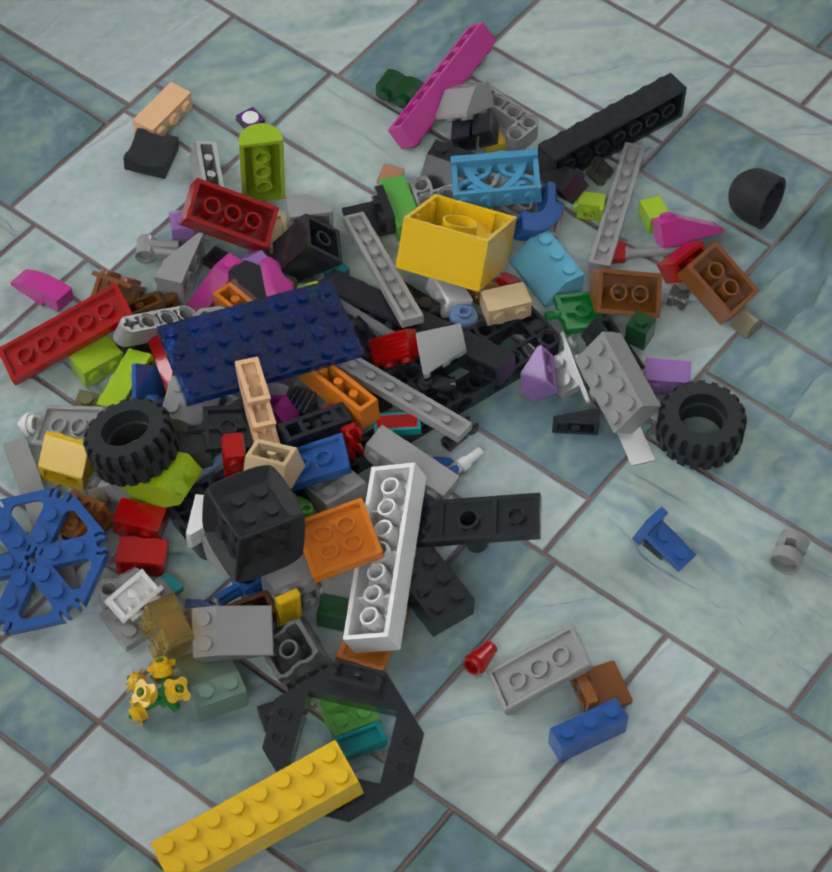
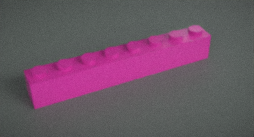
(452, 71)

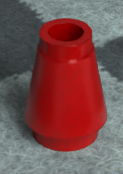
(479, 659)

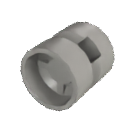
(789, 551)

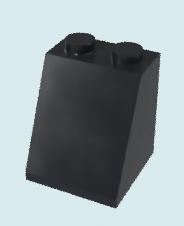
(308, 248)
(249, 279)

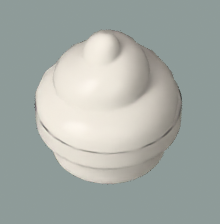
(28, 423)

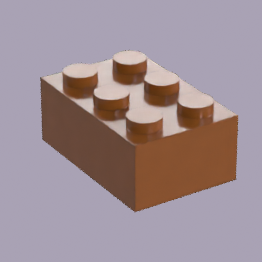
(718, 282)

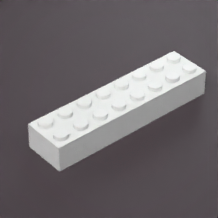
(382, 587)

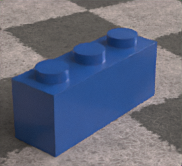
(588, 730)

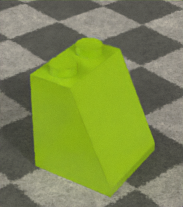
(169, 487)

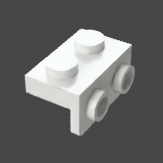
(132, 596)

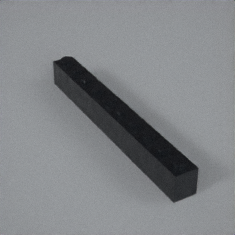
(482, 355)

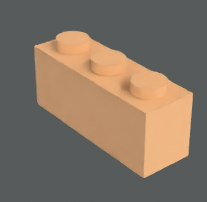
(164, 110)

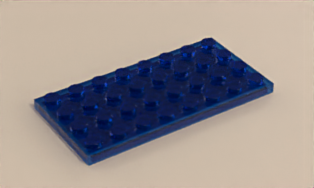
(286, 332)

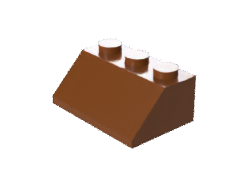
(625, 292)

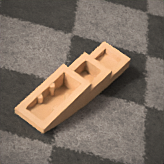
(256, 400)

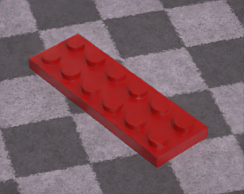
(64, 334)

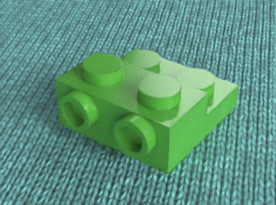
(344, 718)

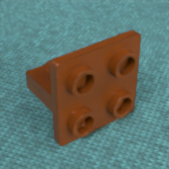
(129, 286)

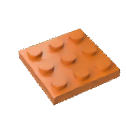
(340, 540)

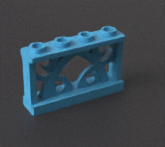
(512, 192)

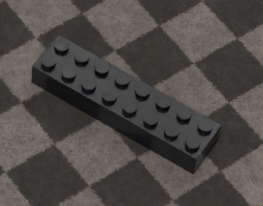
(618, 123)

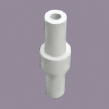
(465, 462)

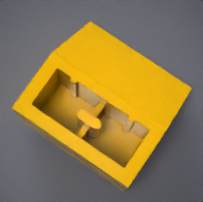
(64, 461)

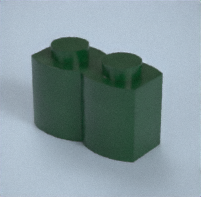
(397, 87)

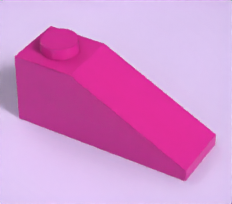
(676, 229)
(214, 280)

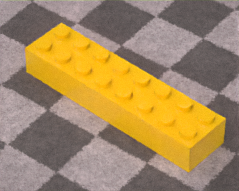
(261, 814)

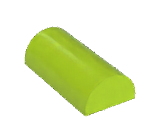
(262, 162)

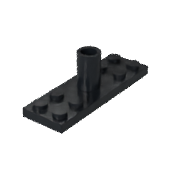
(480, 521)

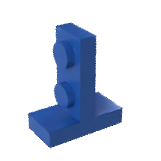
(665, 540)

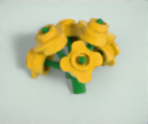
(147, 696)

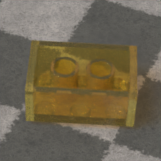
(166, 627)

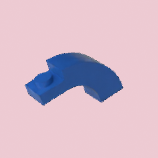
(548, 212)

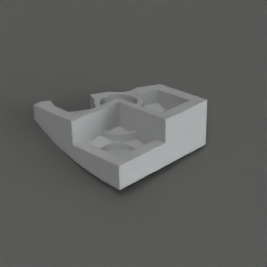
(440, 347)

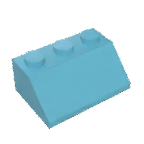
(547, 268)

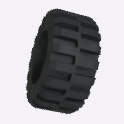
(696, 448)
(140, 460)

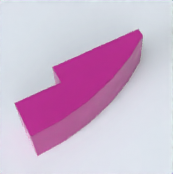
(43, 289)

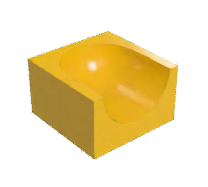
(456, 242)

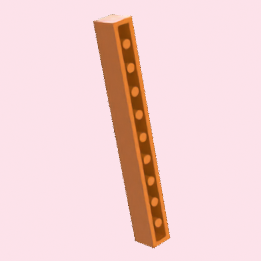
(328, 382)

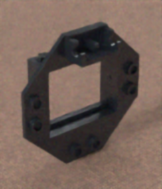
(357, 688)

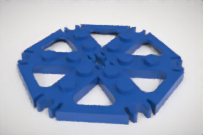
(49, 557)

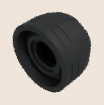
(756, 196)

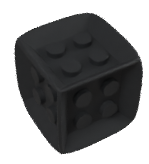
(253, 523)

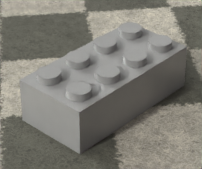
(617, 383)

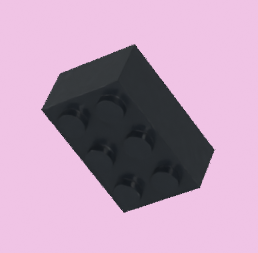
(437, 593)

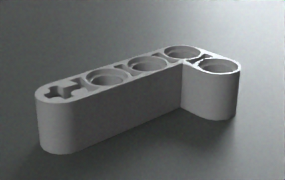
(519, 123)
(423, 182)
(142, 327)

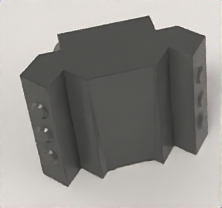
(297, 653)

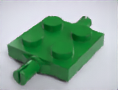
(573, 311)

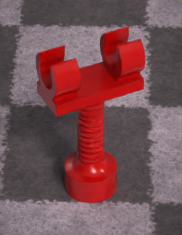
(351, 439)

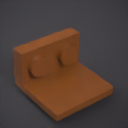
(74, 525)
(600, 686)

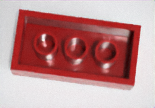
(228, 215)

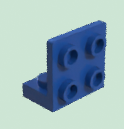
(146, 383)

